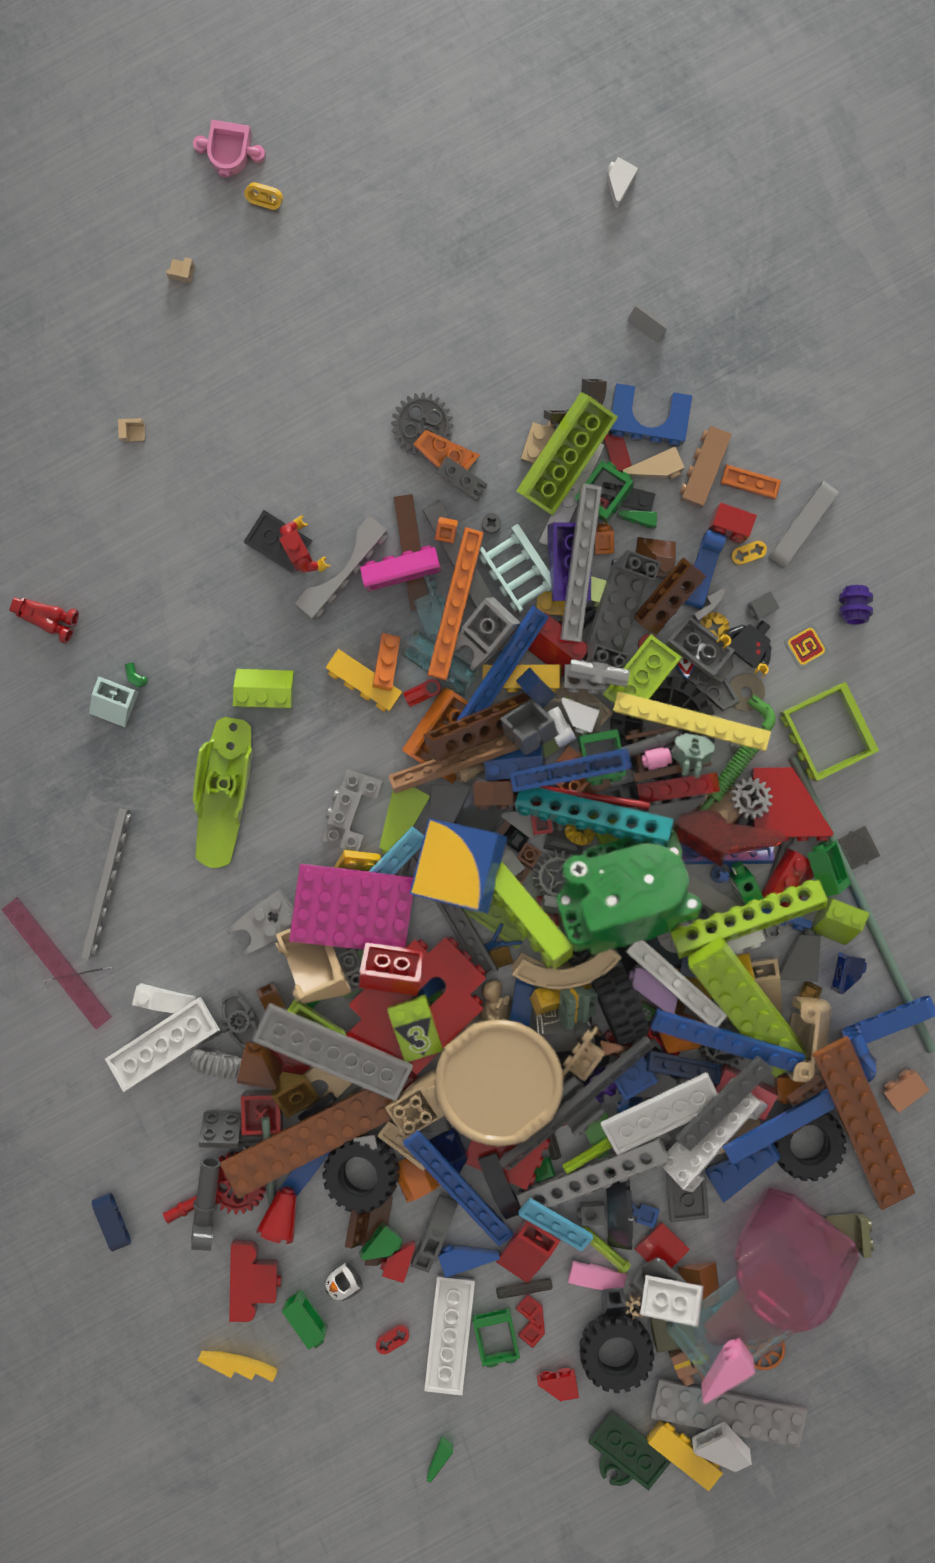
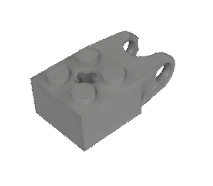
(479, 634)
(259, 923)

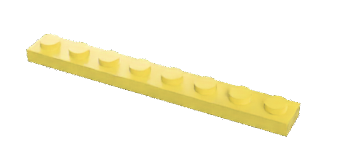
(691, 721)

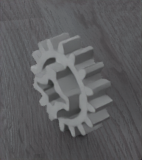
(759, 800)

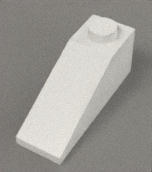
(160, 999)

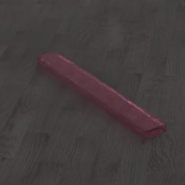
(56, 963)

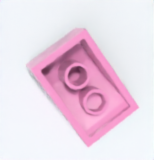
(729, 1369)

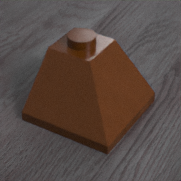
(659, 550)
(259, 1067)

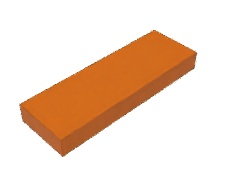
(750, 482)

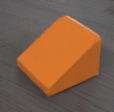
(446, 530)

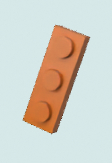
(386, 661)

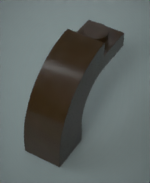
(592, 387)

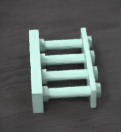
(528, 552)

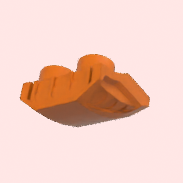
(415, 1181)

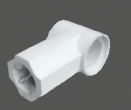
(564, 731)

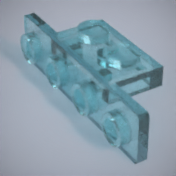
(430, 607)

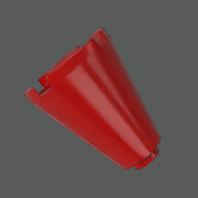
(280, 1217)

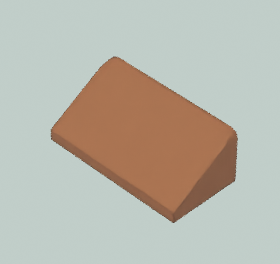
(613, 1049)

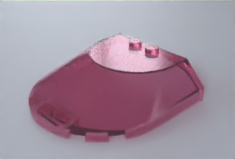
(792, 1262)

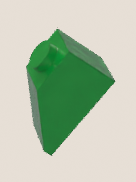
(381, 1243)

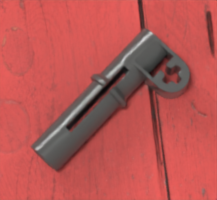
(205, 1205)

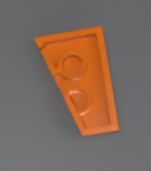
(437, 448)

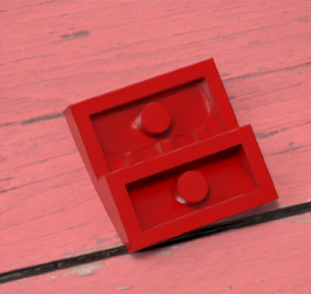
(662, 1244)

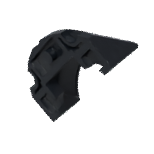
(620, 1214)

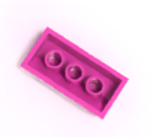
(400, 569)

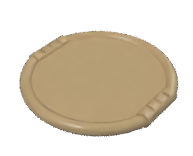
(499, 1082)

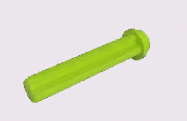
(587, 1155)
(609, 1253)

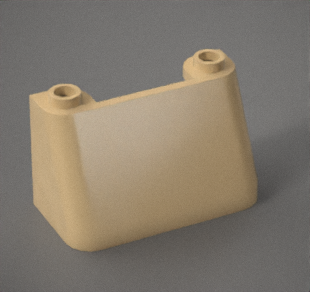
(314, 969)
(818, 1015)

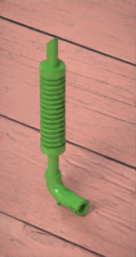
(743, 756)

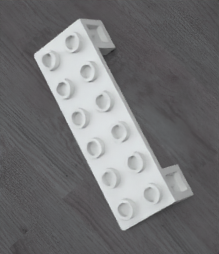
(687, 1165)

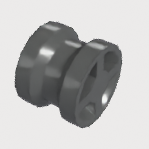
(493, 526)

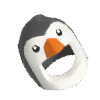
(343, 1283)

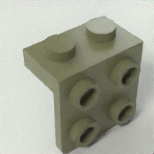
(857, 1228)

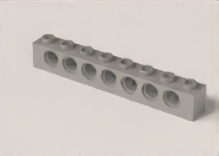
(597, 1167)

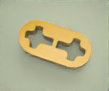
(746, 549)

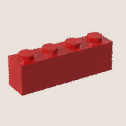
(678, 787)

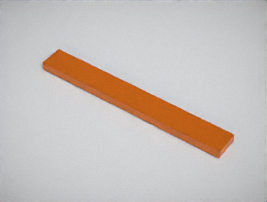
(455, 604)

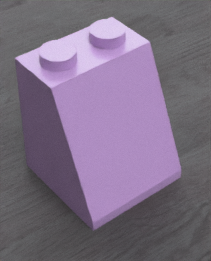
(652, 990)

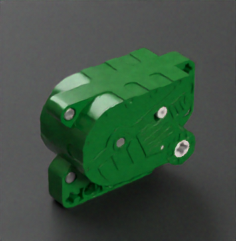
(625, 894)

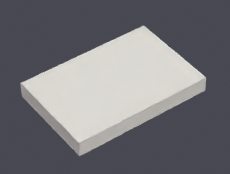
(671, 1300)

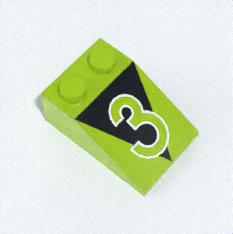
(415, 1028)

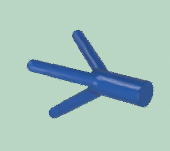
(493, 943)

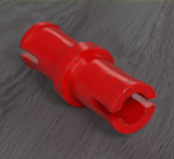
(180, 1210)

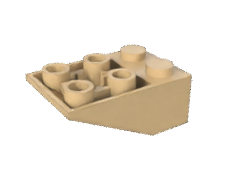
(768, 978)
(416, 1106)

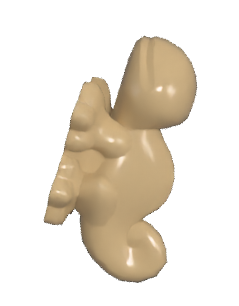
(495, 1007)

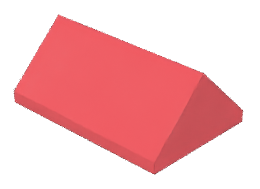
(761, 1091)

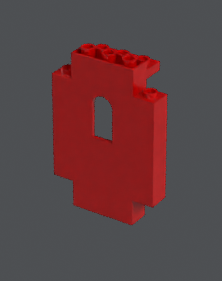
(450, 1011)

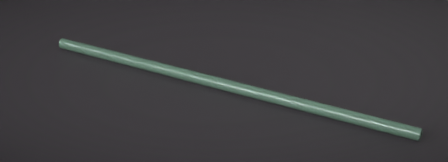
(863, 905)

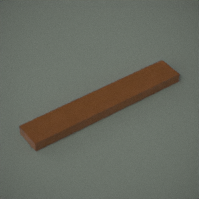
(409, 541)

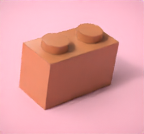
(904, 1090)

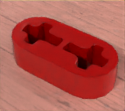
(394, 1343)

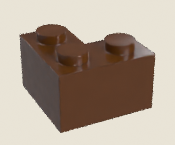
(493, 793)

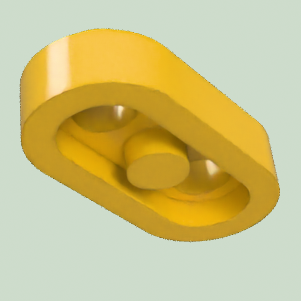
(264, 196)

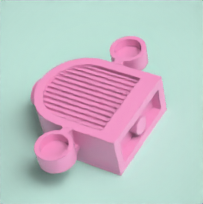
(229, 147)

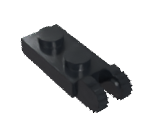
(637, 498)

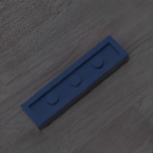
(681, 1067)

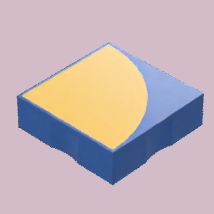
(458, 865)

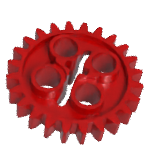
(233, 1202)

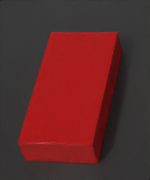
(617, 452)

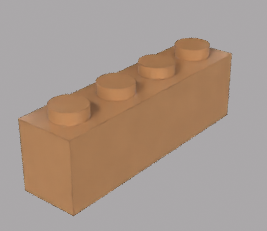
(705, 467)

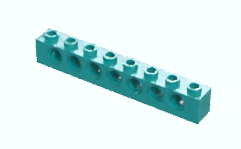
(590, 807)

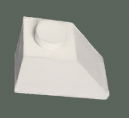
(620, 178)
(580, 715)

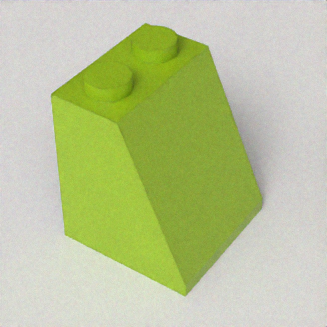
(839, 921)

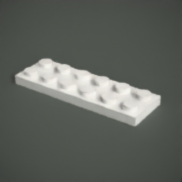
(162, 1044)
(659, 1114)
(449, 1335)

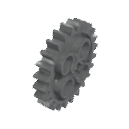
(427, 407)

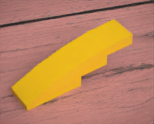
(229, 1363)

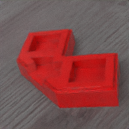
(533, 1311)

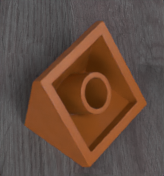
(701, 1274)

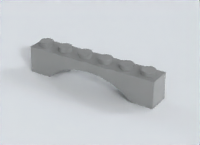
(316, 598)

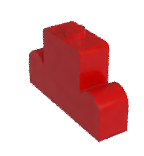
(250, 1280)

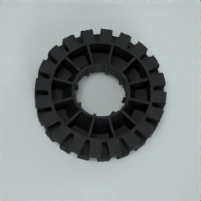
(672, 692)

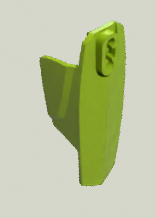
(221, 790)

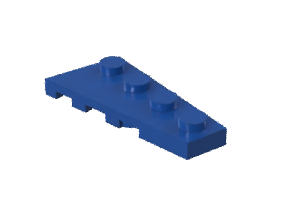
(731, 1178)

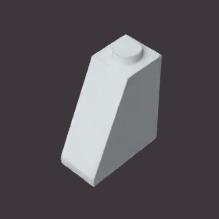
(722, 1447)

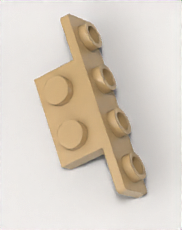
(585, 1058)

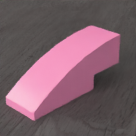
(595, 1276)

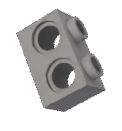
(582, 684)

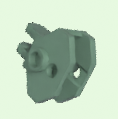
(692, 754)

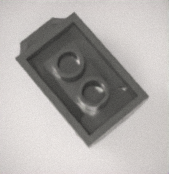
(701, 649)

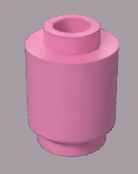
(656, 758)

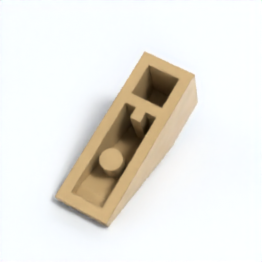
(659, 466)

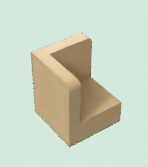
(181, 270)
(131, 430)

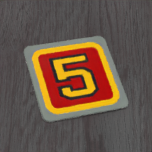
(806, 646)

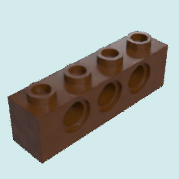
(669, 596)

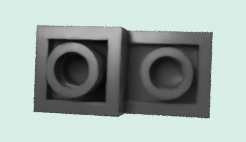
(351, 967)

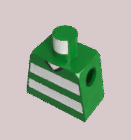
(744, 884)

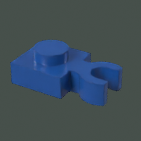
(645, 1214)

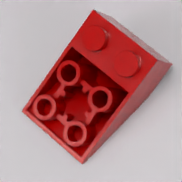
(527, 1250)

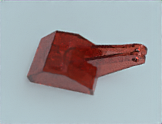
(715, 839)

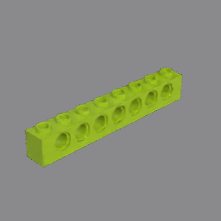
(760, 921)

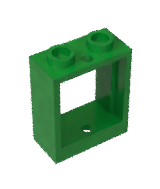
(603, 514)
(613, 734)
(829, 867)
(493, 1318)
(305, 1320)

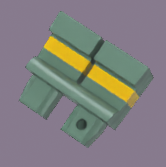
(576, 1005)

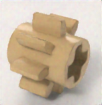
(634, 1300)

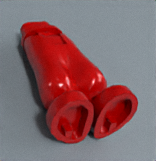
(46, 617)

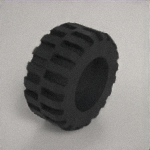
(621, 1006)
(823, 1161)
(348, 1194)
(625, 1375)

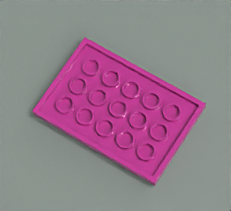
(350, 907)

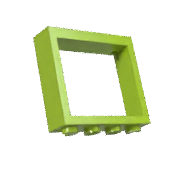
(856, 718)

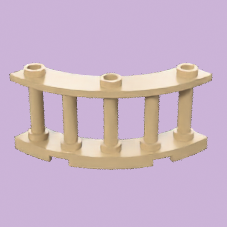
(565, 976)

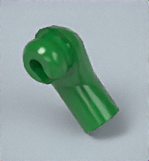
(133, 677)

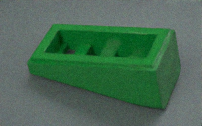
(643, 518)
(442, 1454)

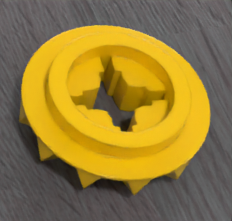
(717, 618)
(577, 837)

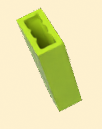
(402, 815)

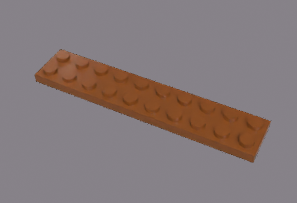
(863, 1122)
(306, 1141)

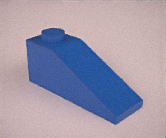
(462, 1258)

